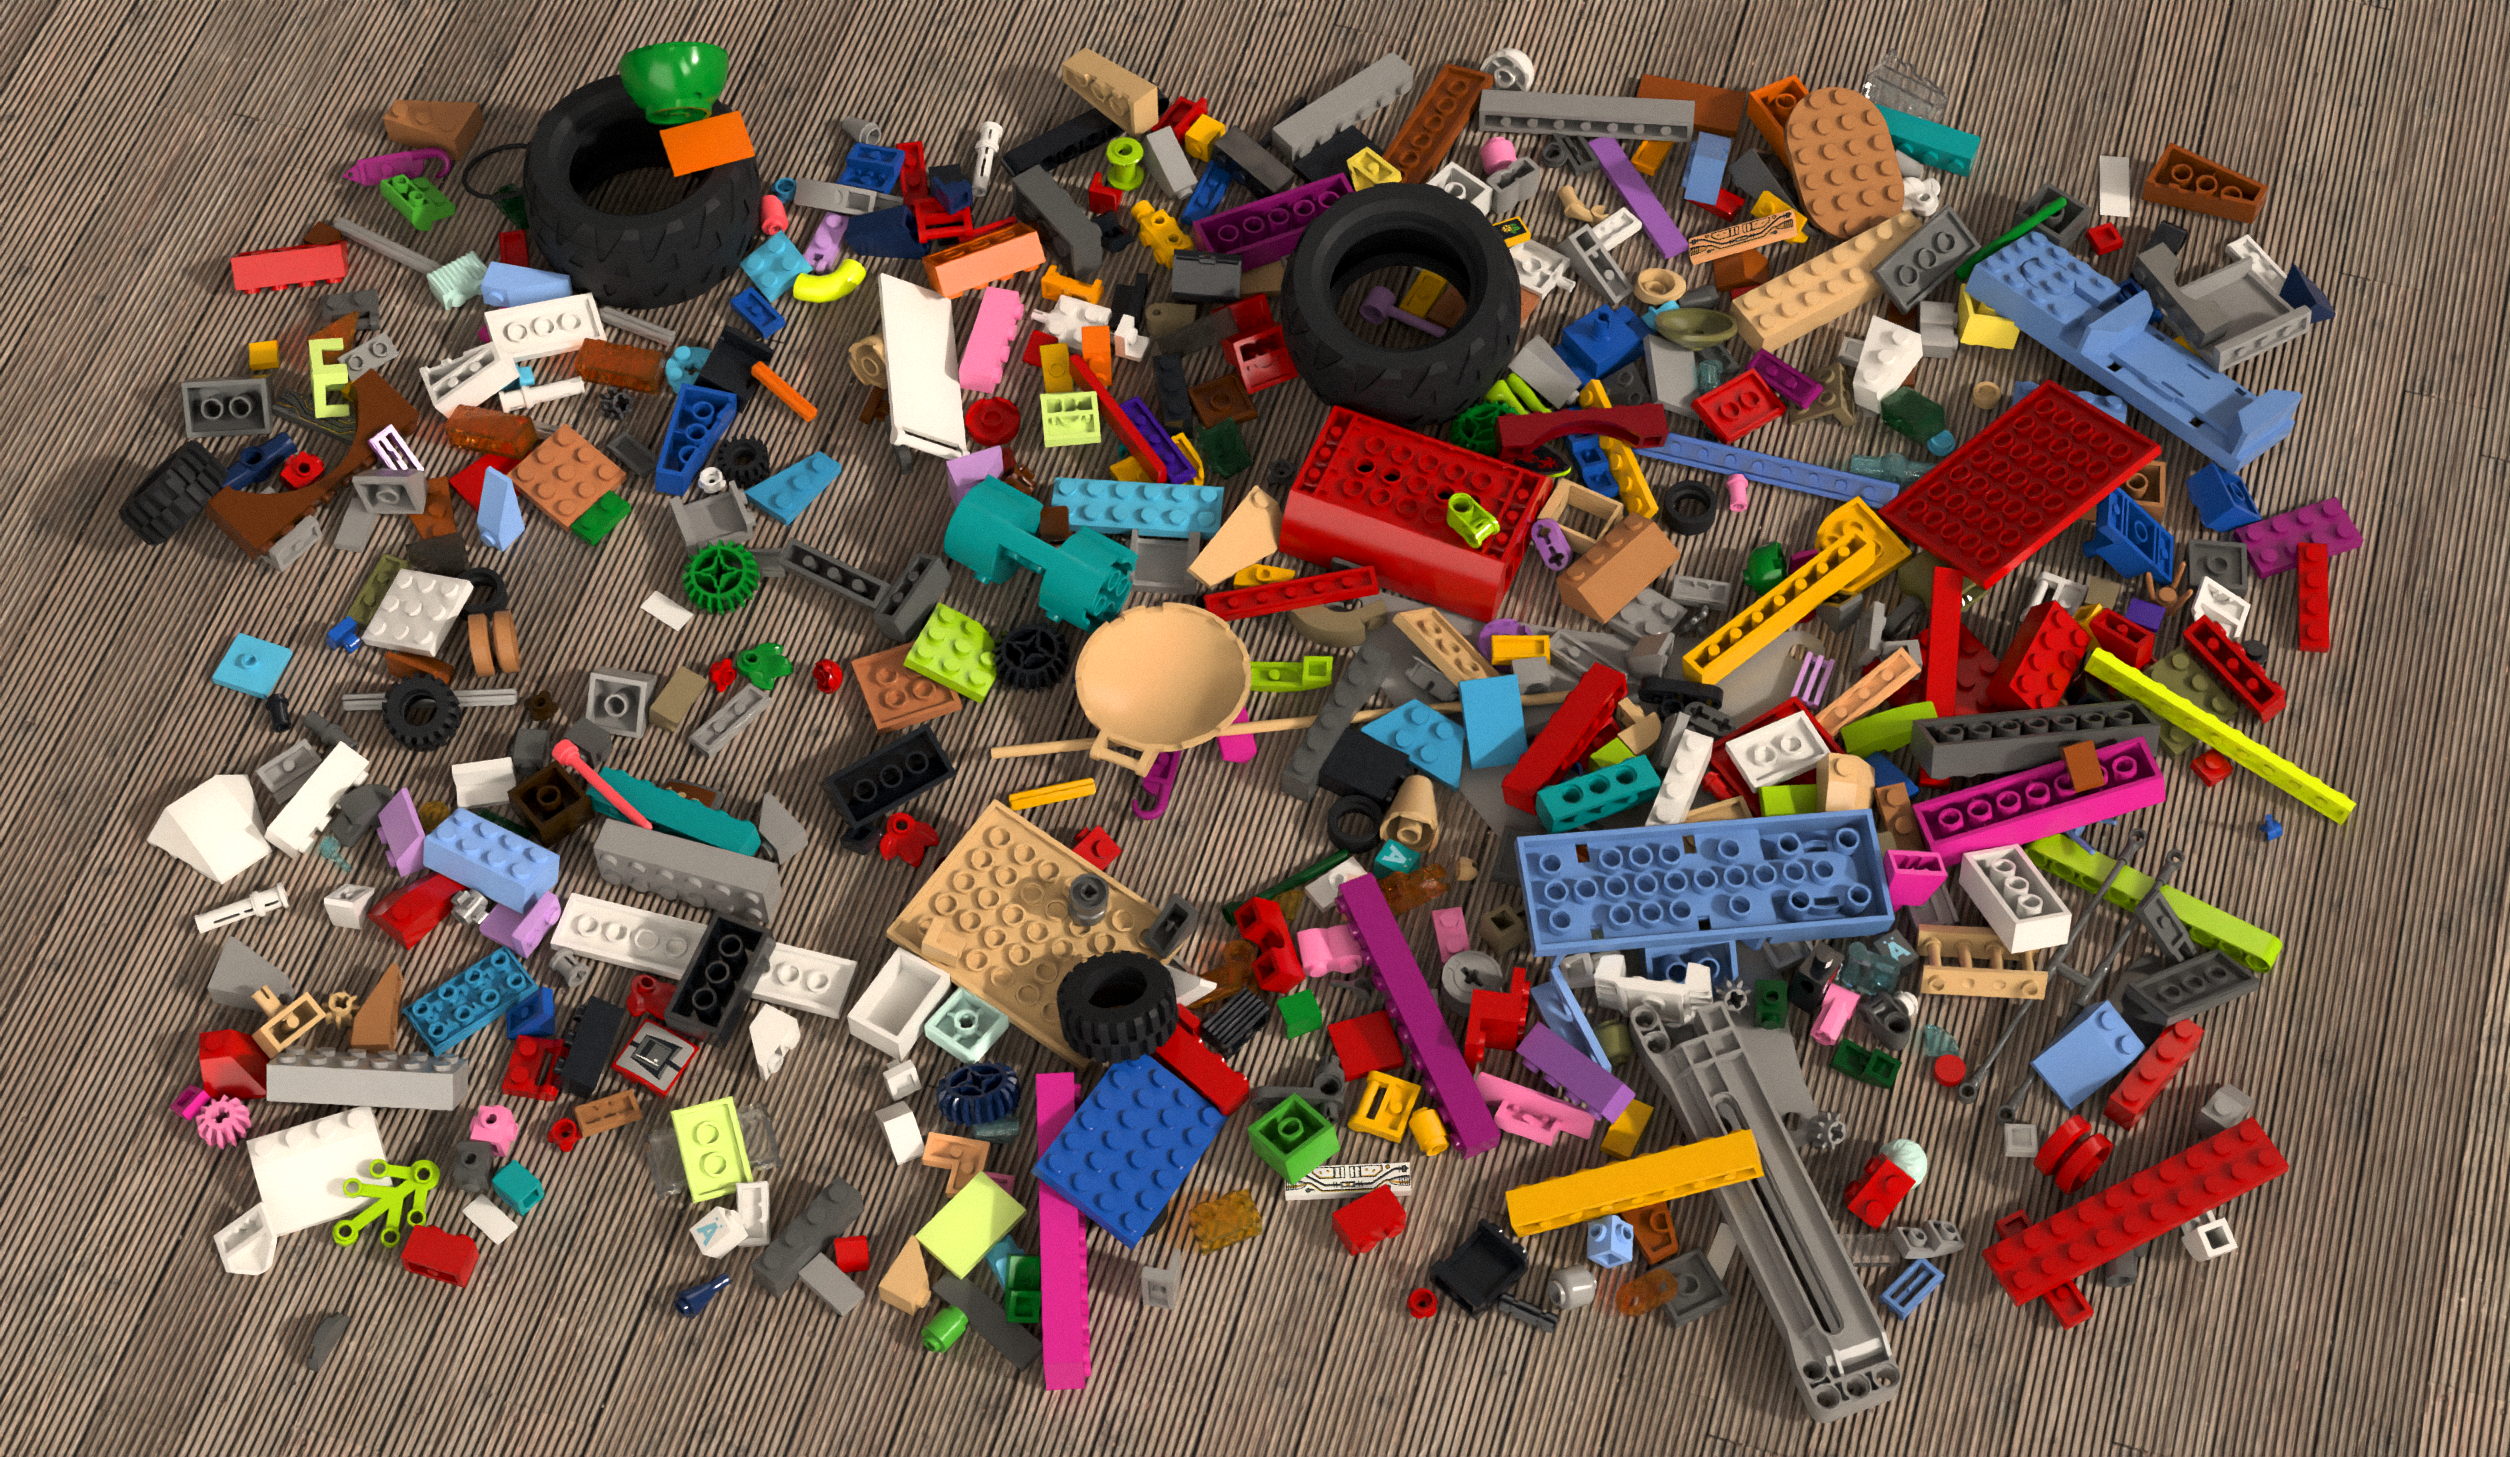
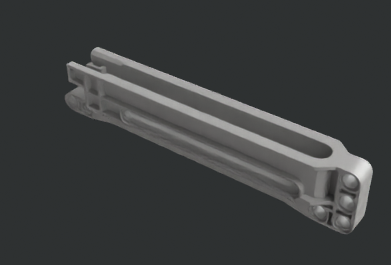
(1717, 1084)

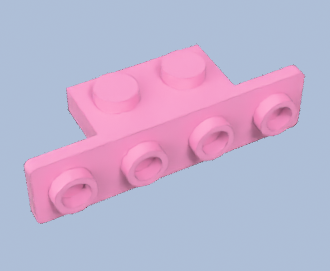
(1532, 1112)

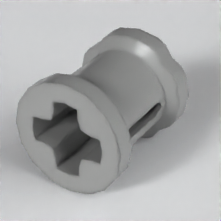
(569, 967)

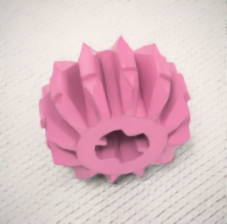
(223, 1122)

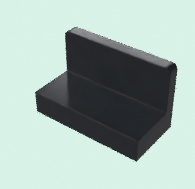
(1130, 301)

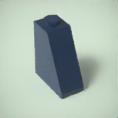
(886, 234)

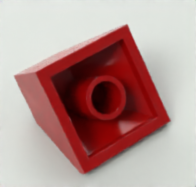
(232, 1065)

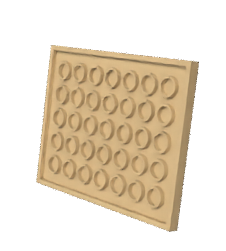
(1010, 902)

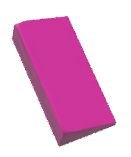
(1237, 747)

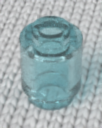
(999, 1131)

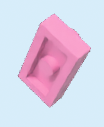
(1450, 932)

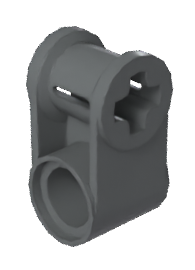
(1882, 1017)

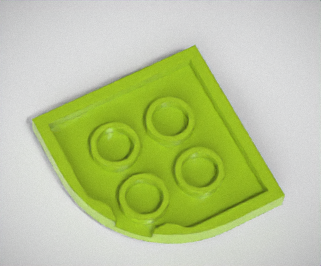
(955, 653)

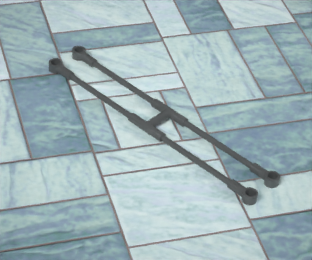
(2056, 965)

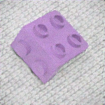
(520, 931)

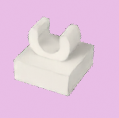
(901, 1079)

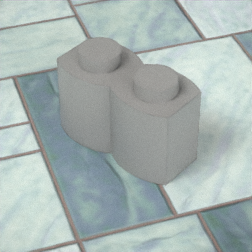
(1514, 184)
(1936, 327)

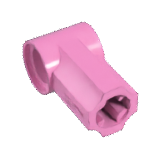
(1837, 1007)

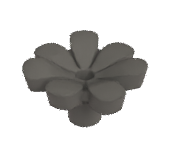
(1696, 623)

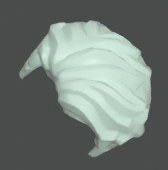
(1908, 1157)

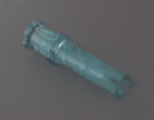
(1710, 379)

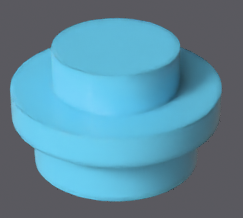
(1941, 444)

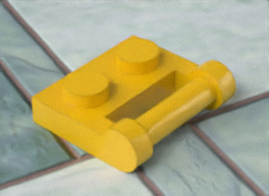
(1394, 1109)

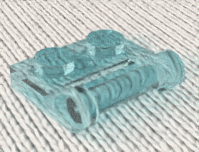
(1881, 974)

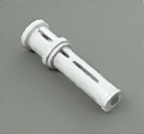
(980, 183)
(528, 397)
(257, 904)

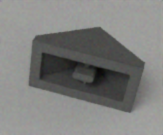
(1841, 610)
(1172, 926)

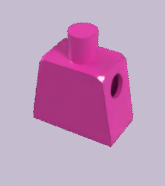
(1912, 876)

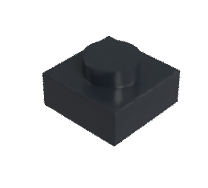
(862, 839)

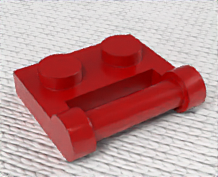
(931, 212)
(527, 1065)

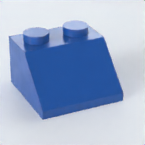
(2222, 499)

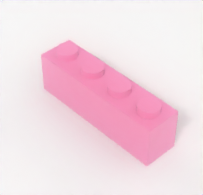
(990, 340)

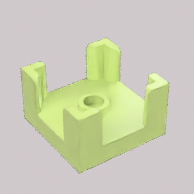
(326, 377)

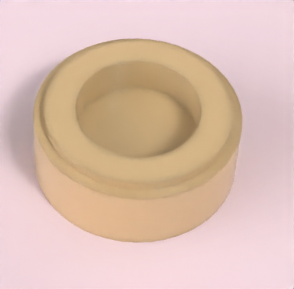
(1986, 395)

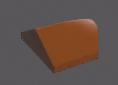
(1740, 270)

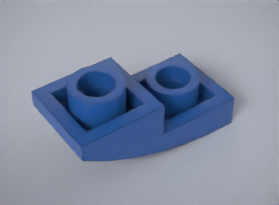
(1888, 774)

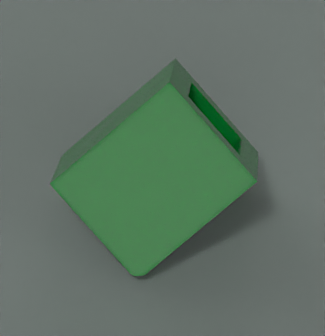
(1300, 1013)

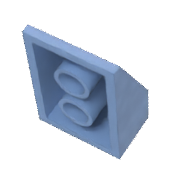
(2087, 1054)

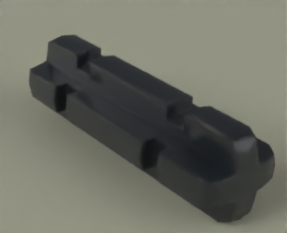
(1528, 1312)

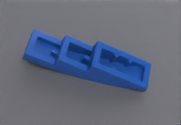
(1590, 462)

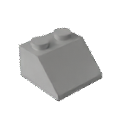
(392, 490)
(620, 700)

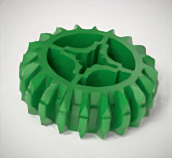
(1479, 425)
(707, 571)

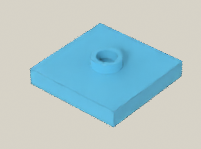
(252, 666)

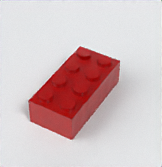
(2039, 660)

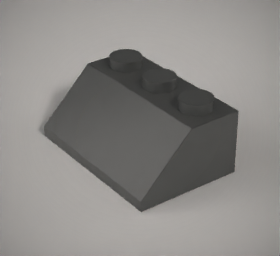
(228, 405)

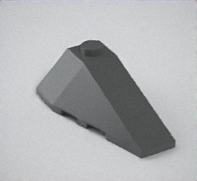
(1762, 171)

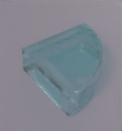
(1939, 1041)

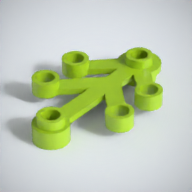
(390, 1198)

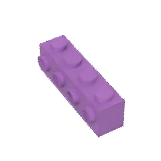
(1575, 1072)

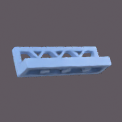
(1565, 1018)

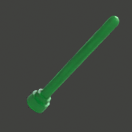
(1967, 267)

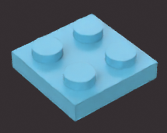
(775, 266)

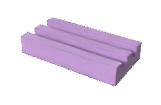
(1818, 662)

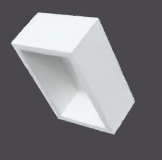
(899, 1003)

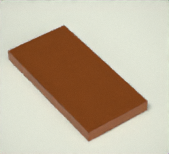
(1715, 108)

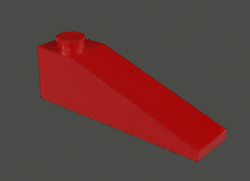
(415, 908)

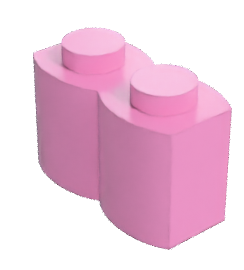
(1328, 951)

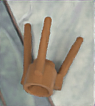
(2167, 596)

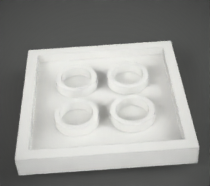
(417, 612)

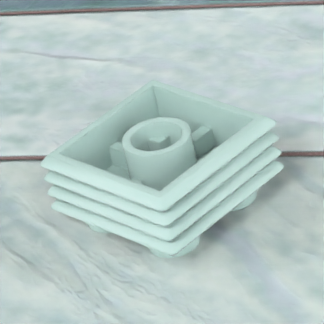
(966, 1009)

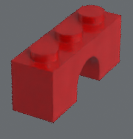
(1264, 924)

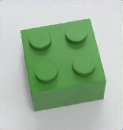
(1293, 1138)

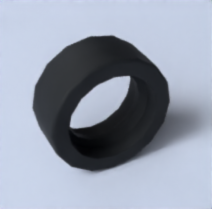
(1691, 490)
(485, 577)
(1349, 805)

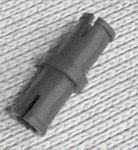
(329, 732)

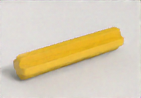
(1052, 794)

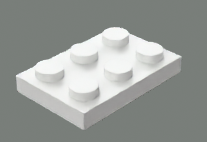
(1777, 751)

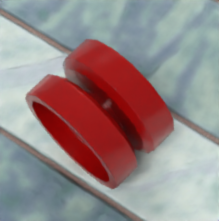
(2073, 1154)

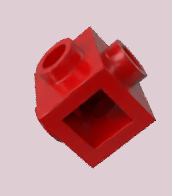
(301, 471)

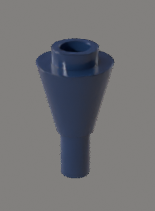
(693, 1299)

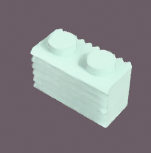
(457, 280)

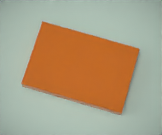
(707, 143)

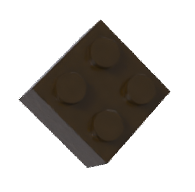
(551, 804)

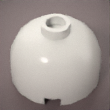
(1510, 70)

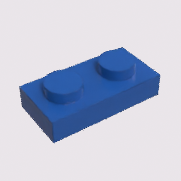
(757, 312)

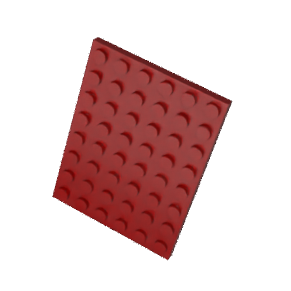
(2018, 483)

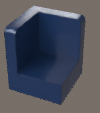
(953, 195)

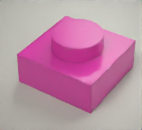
(189, 1102)

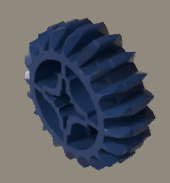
(978, 1093)

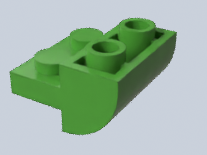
(417, 200)

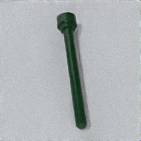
(1288, 883)

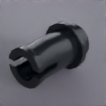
(278, 705)

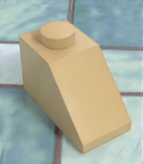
(907, 1280)

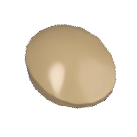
(1659, 286)

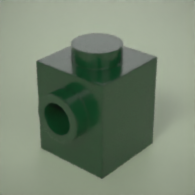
(1770, 1004)

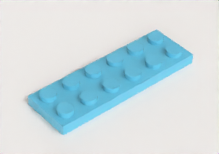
(1144, 506)

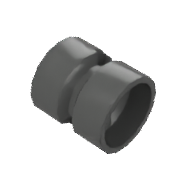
(1088, 899)

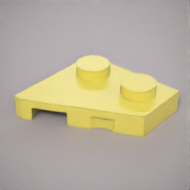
(1369, 169)

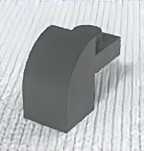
(360, 811)

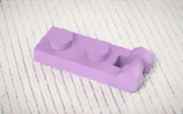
(826, 242)

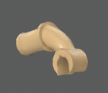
(1576, 209)

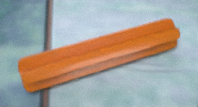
(784, 391)

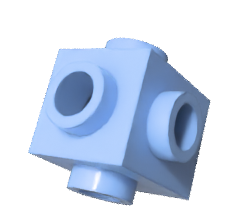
(1610, 1241)

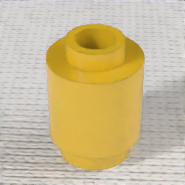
(1429, 1131)

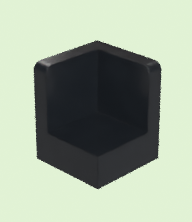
(2088, 690)

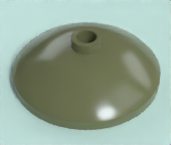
(1696, 327)

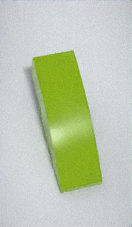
(1885, 729)

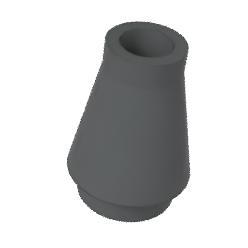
(1701, 297)

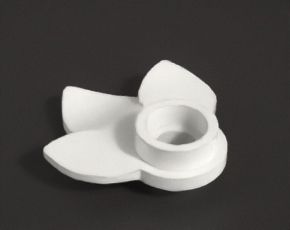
(1920, 195)

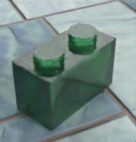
(1913, 415)

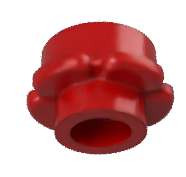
(1418, 1296)

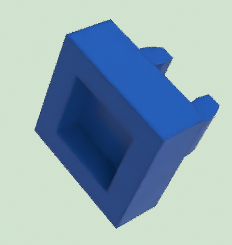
(343, 635)

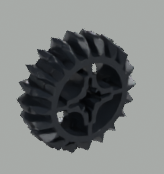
(1025, 647)

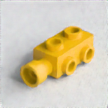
(1160, 233)

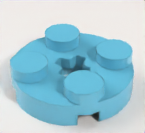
(683, 361)

